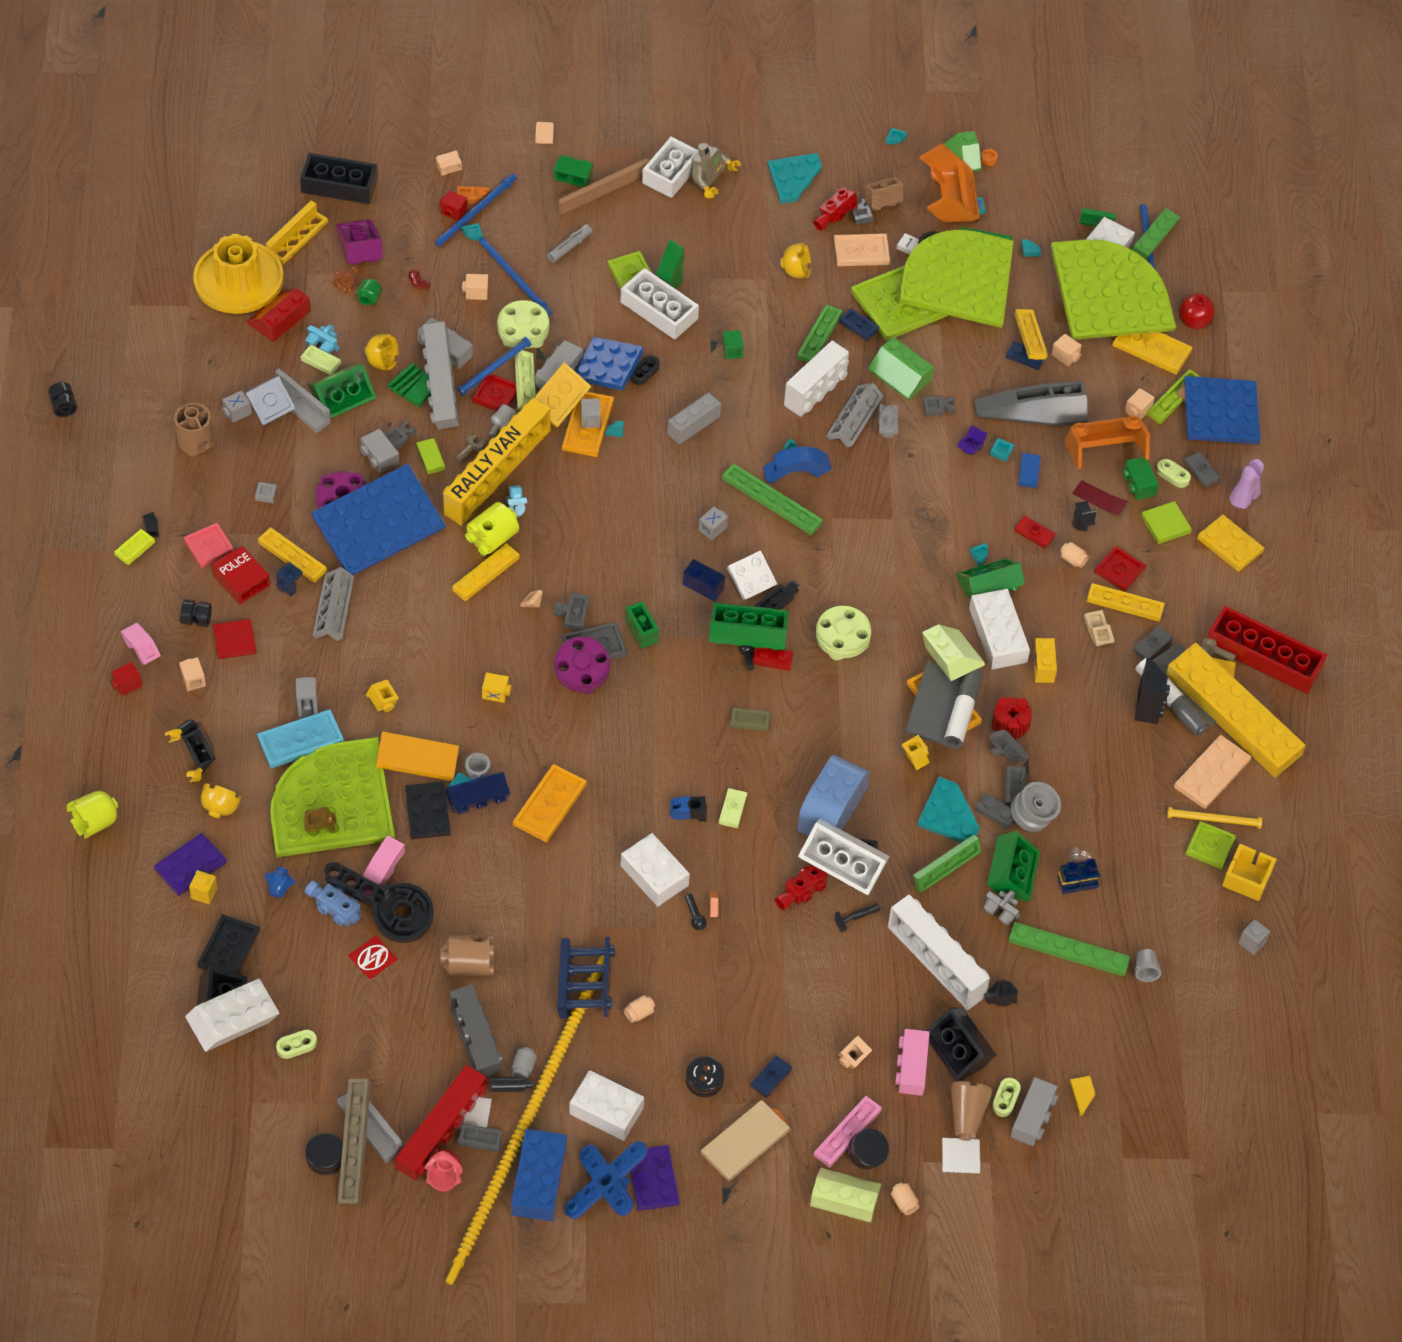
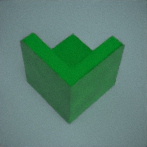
(733, 344)

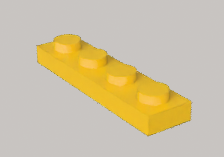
(1030, 334)
(291, 553)
(485, 572)
(1125, 602)

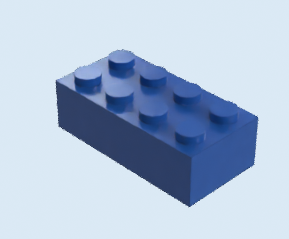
(539, 1175)

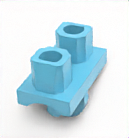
(325, 336)
(516, 499)

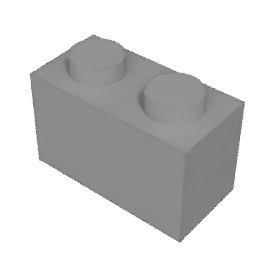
(379, 451)
(306, 697)

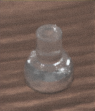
(1076, 854)

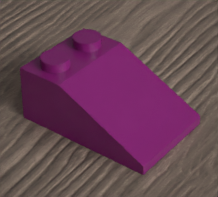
(360, 241)

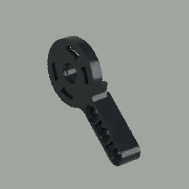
(385, 903)

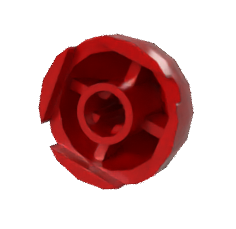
(1197, 311)

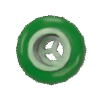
(369, 292)

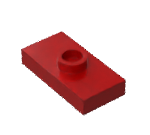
(1034, 532)

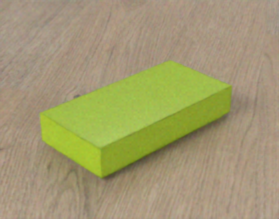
(430, 456)

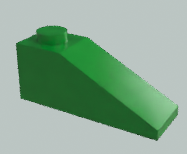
(672, 264)

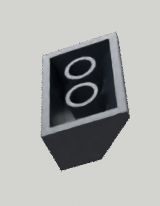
(1151, 693)
(216, 983)
(960, 1043)

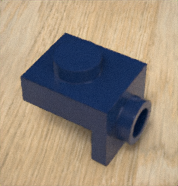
(286, 578)

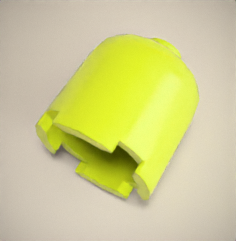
(92, 813)

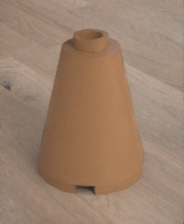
(968, 1107)

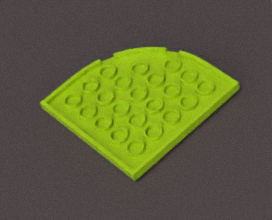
(959, 276)
(1110, 290)
(344, 781)

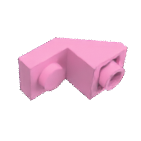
(143, 644)

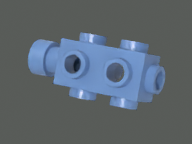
(331, 901)

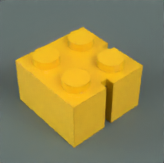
(1246, 877)

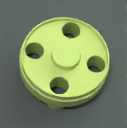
(523, 320)
(843, 632)

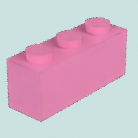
(912, 1062)

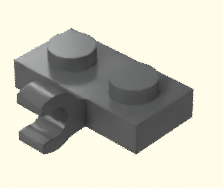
(574, 612)
(1007, 745)

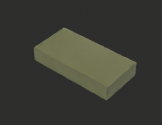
(750, 719)

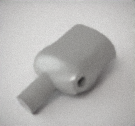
(501, 418)

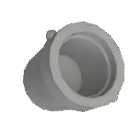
(477, 766)
(1147, 966)

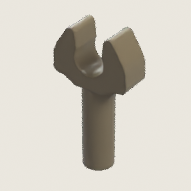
(471, 447)
(1211, 648)

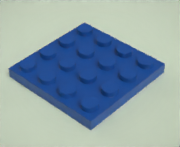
(1221, 410)

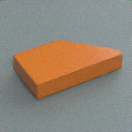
(473, 194)

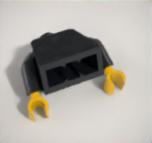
(198, 745)

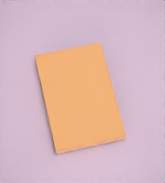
(861, 249)

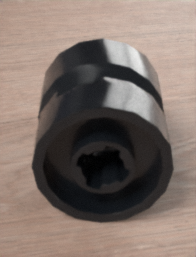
(62, 399)
(195, 613)

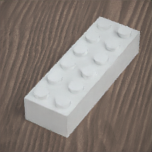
(938, 952)

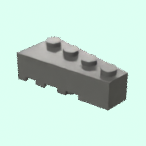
(475, 1031)

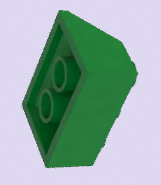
(344, 389)
(991, 577)
(1014, 866)

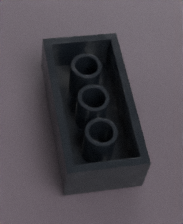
(339, 178)

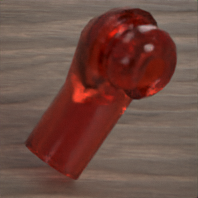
(416, 280)

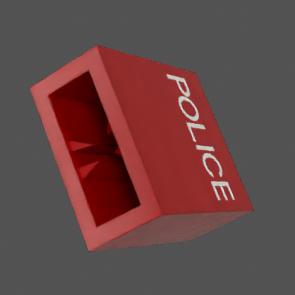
(240, 575)

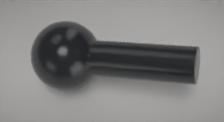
(747, 652)
(698, 921)

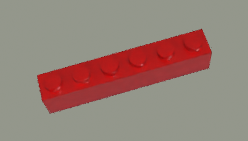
(441, 1122)

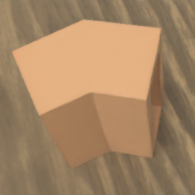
(448, 163)

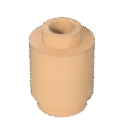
(1074, 554)
(639, 1009)
(905, 1198)

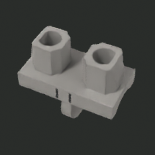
(888, 420)
(995, 902)

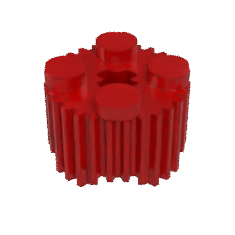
(1013, 716)

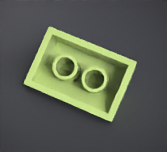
(951, 651)
(845, 1194)

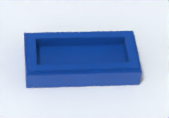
(1029, 470)

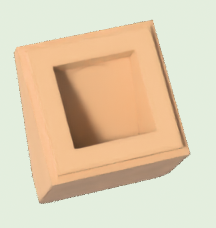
(544, 132)

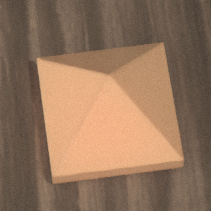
(533, 599)

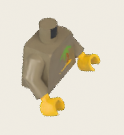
(708, 165)

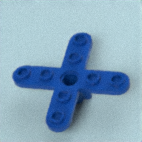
(608, 1180)

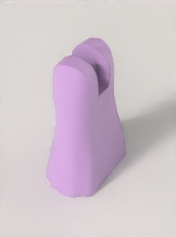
(1248, 485)

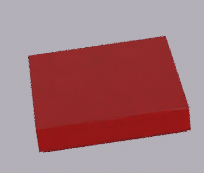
(495, 392)
(1120, 568)
(234, 639)

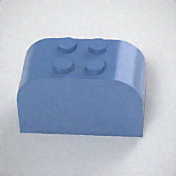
(833, 795)

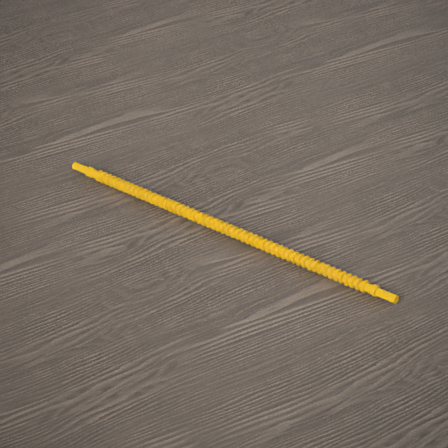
(524, 1124)

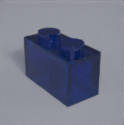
(703, 580)

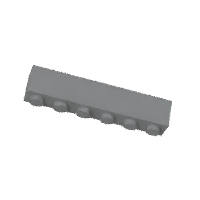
(440, 375)

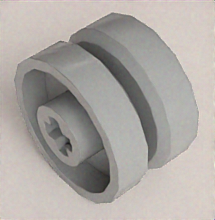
(1035, 806)

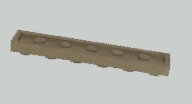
(354, 1142)

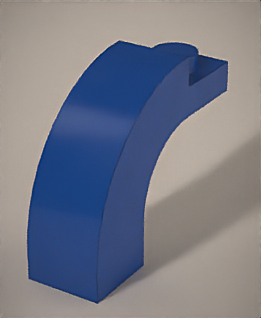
(797, 459)

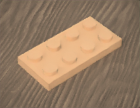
(1212, 772)

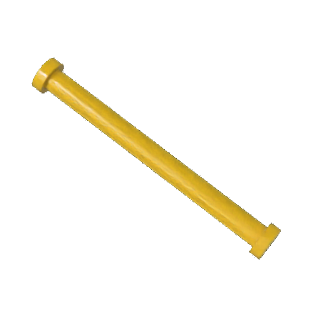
(1214, 817)

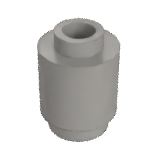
(523, 1062)

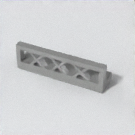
(307, 407)
(855, 414)
(336, 603)
(379, 1133)

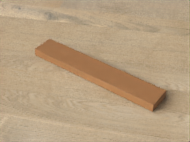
(601, 187)

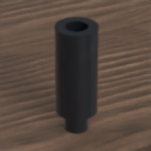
(510, 1084)

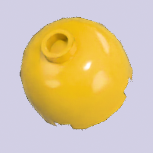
(796, 261)
(382, 351)
(219, 800)

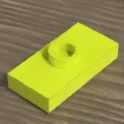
(134, 547)

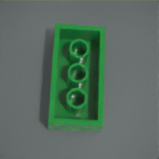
(748, 626)

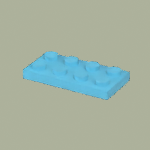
(299, 738)

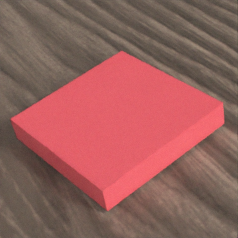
(208, 544)

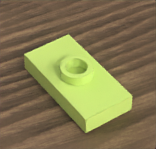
(320, 359)
(733, 808)

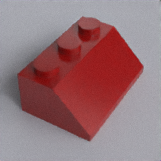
(281, 314)

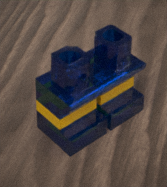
(1078, 876)

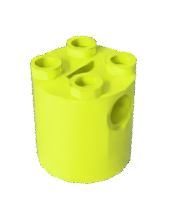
(492, 528)

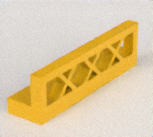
(291, 230)

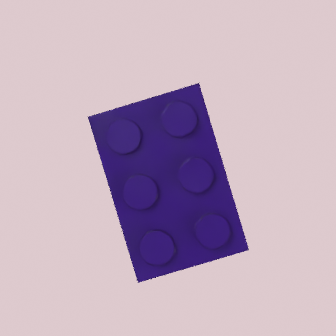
(181, 866)
(655, 1180)

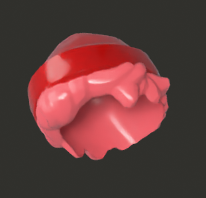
(444, 1170)

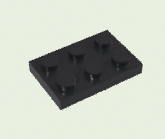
(427, 810)
(229, 945)

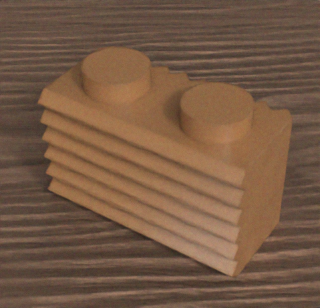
(884, 193)

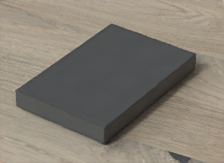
(606, 634)

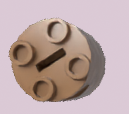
(193, 428)
(468, 955)

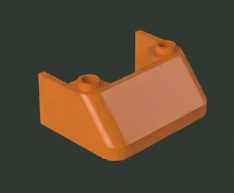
(956, 184)
(1107, 433)

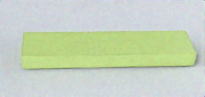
(524, 377)

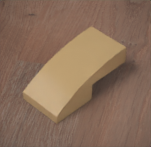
(1098, 628)

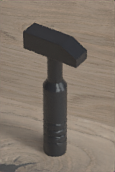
(854, 916)

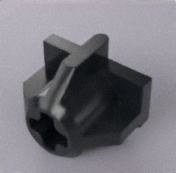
(1083, 516)
(1001, 993)

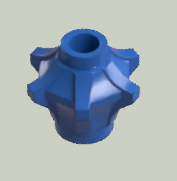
(279, 882)

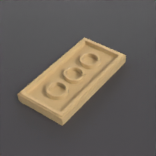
(745, 1140)

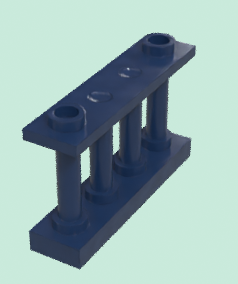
(568, 969)

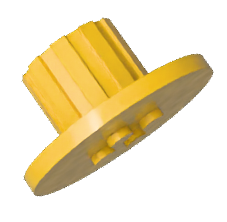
(238, 275)

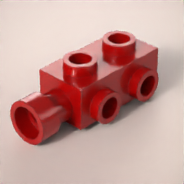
(835, 208)
(812, 880)

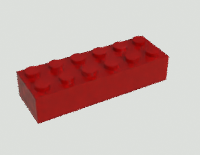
(1267, 649)

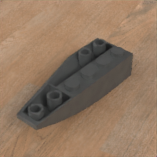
(1038, 404)

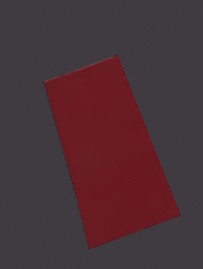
(1099, 498)

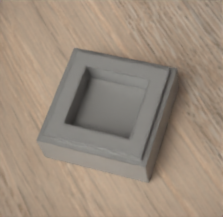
(266, 492)

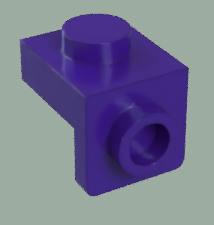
(973, 440)

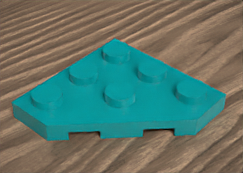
(793, 175)
(948, 812)

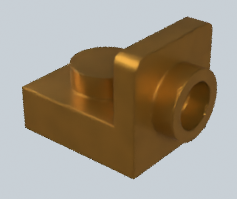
(320, 819)

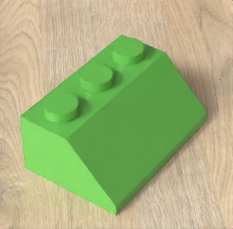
(901, 368)

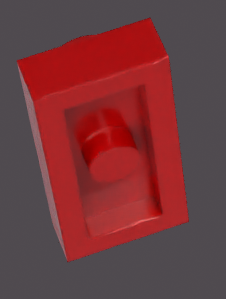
(772, 658)

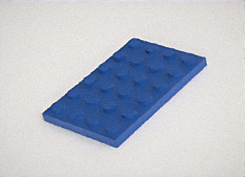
(378, 520)

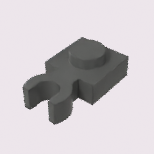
(862, 213)
(936, 406)
(399, 437)

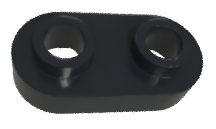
(643, 372)

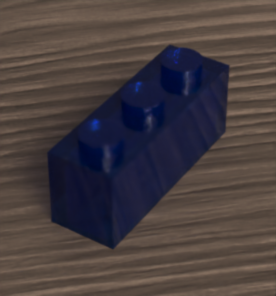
(478, 793)

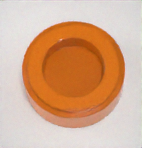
(989, 157)

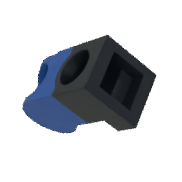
(689, 808)

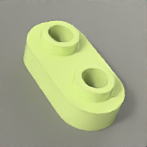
(1172, 472)
(295, 1043)
(1005, 1098)

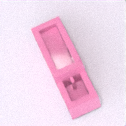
(383, 862)

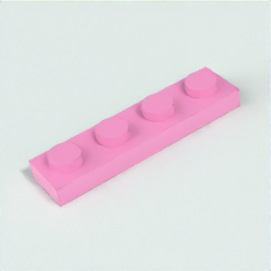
(855, 1122)

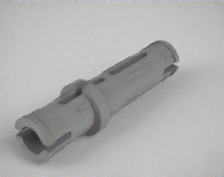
(574, 239)

